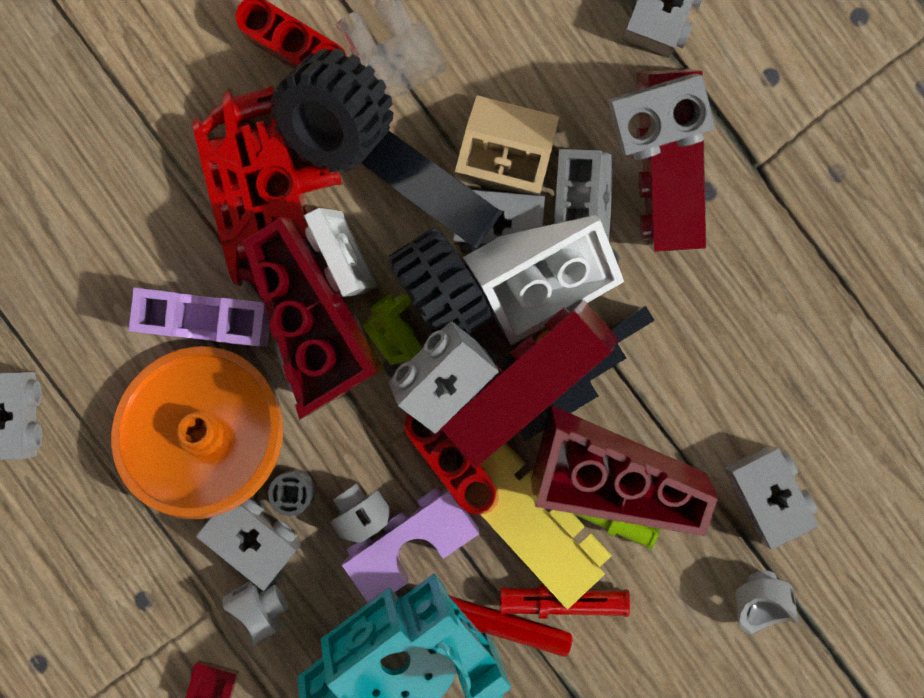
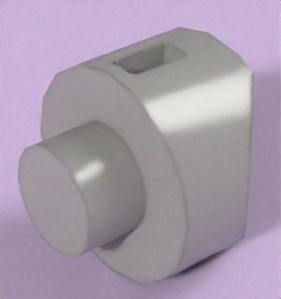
(372, 507)
(764, 602)
(256, 609)

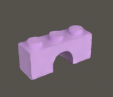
(199, 317)
(439, 520)

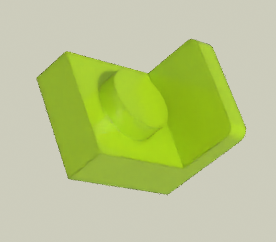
(390, 332)

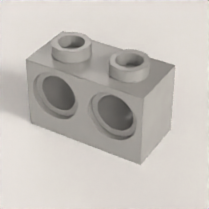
(658, 104)

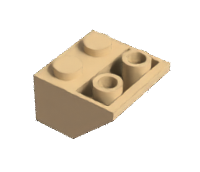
(506, 147)

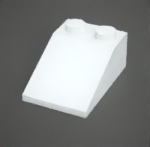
(542, 271)

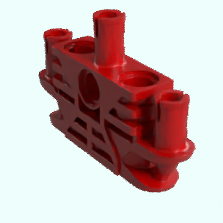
(231, 178)

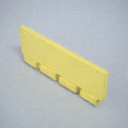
(539, 536)

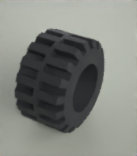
(332, 110)
(439, 283)

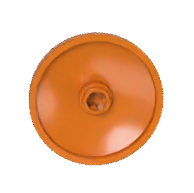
(197, 433)

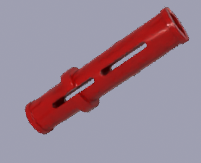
(543, 602)

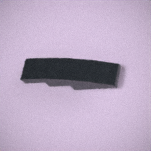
(432, 189)
(583, 391)

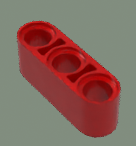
(278, 30)
(456, 482)

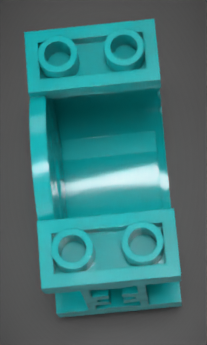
(424, 626)

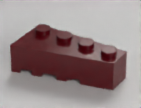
(672, 180)
(312, 325)
(532, 382)
(617, 479)

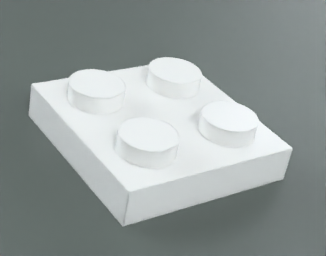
(346, 264)

